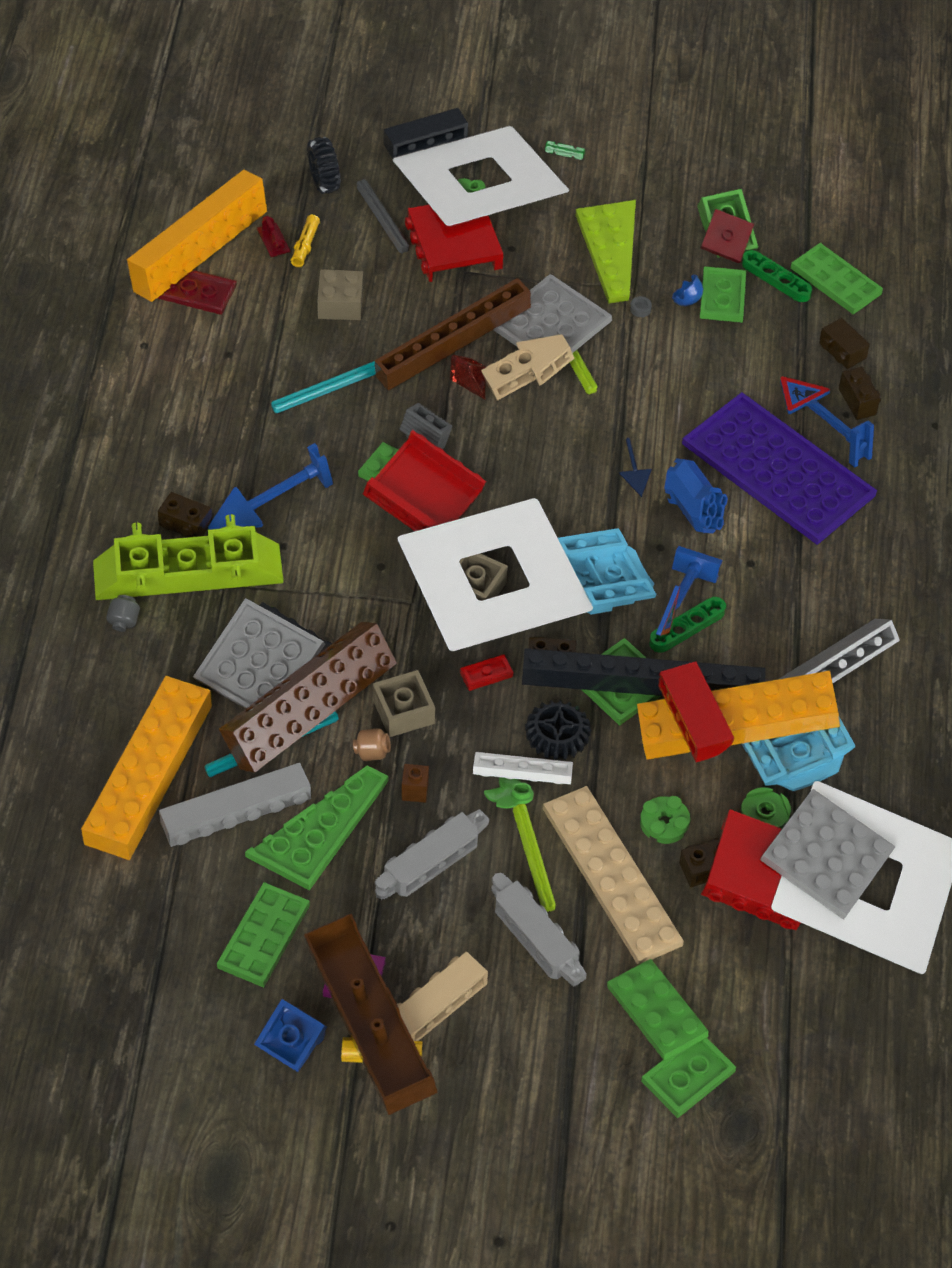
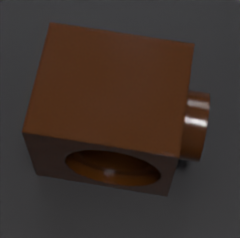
(415, 783)

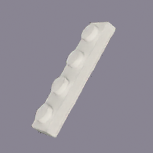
(522, 768)

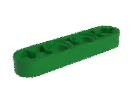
(796, 289)
(690, 627)

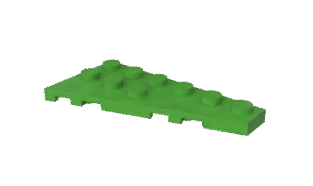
(317, 833)

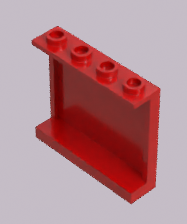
(451, 246)
(424, 485)
(740, 875)

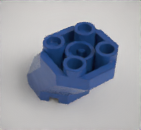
(695, 496)

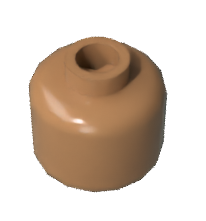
(372, 744)

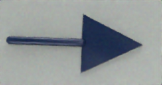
(637, 478)

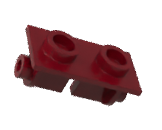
(272, 237)

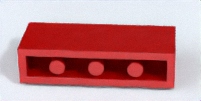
(695, 711)

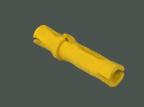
(303, 246)

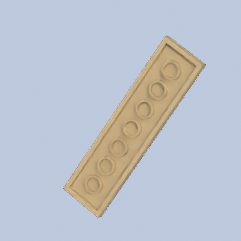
(613, 875)

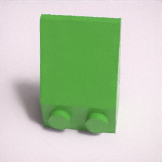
(728, 202)

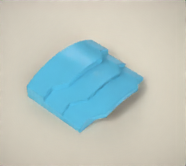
(607, 569)
(800, 758)

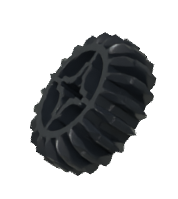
(323, 165)
(573, 730)

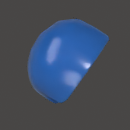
(689, 293)

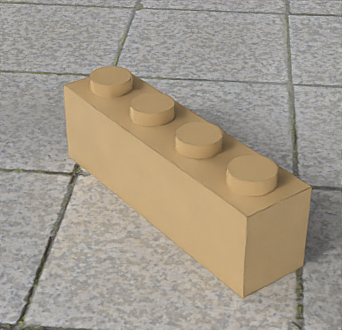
(442, 995)

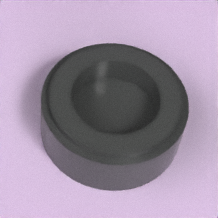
(640, 306)

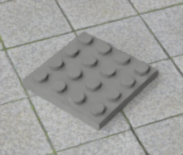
(556, 311)
(255, 654)
(827, 853)

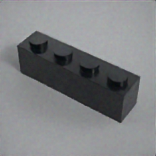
(425, 133)

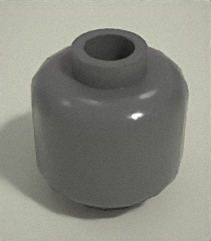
(123, 613)

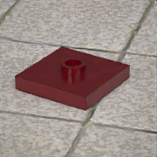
(727, 236)

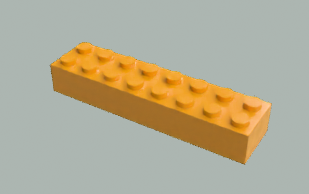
(197, 235)
(751, 713)
(146, 768)

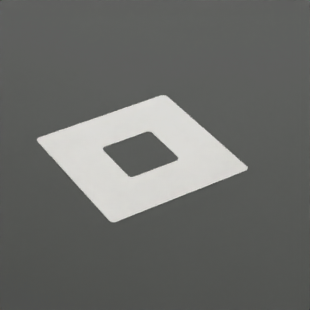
(431, 176)
(464, 619)
(911, 924)

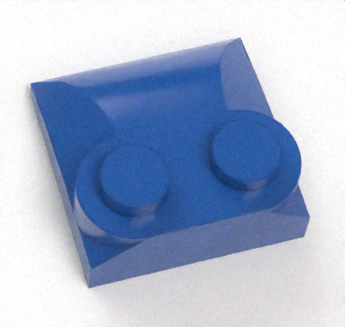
(291, 1035)

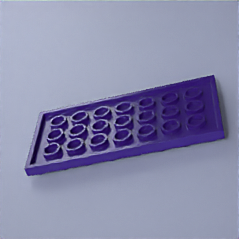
(779, 468)

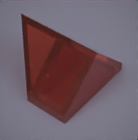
(468, 374)

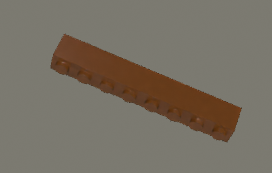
(452, 334)

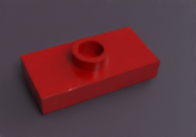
(486, 672)

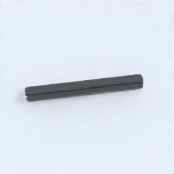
(382, 216)

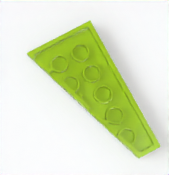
(609, 239)

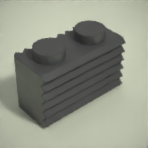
(426, 424)

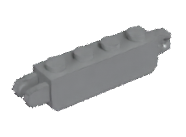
(431, 855)
(536, 931)

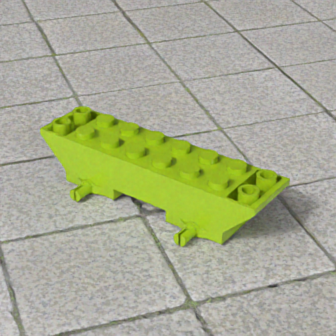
(155, 566)

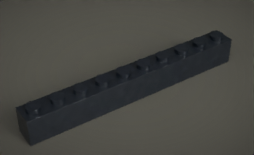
(622, 673)

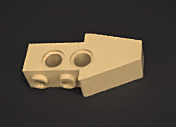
(544, 360)

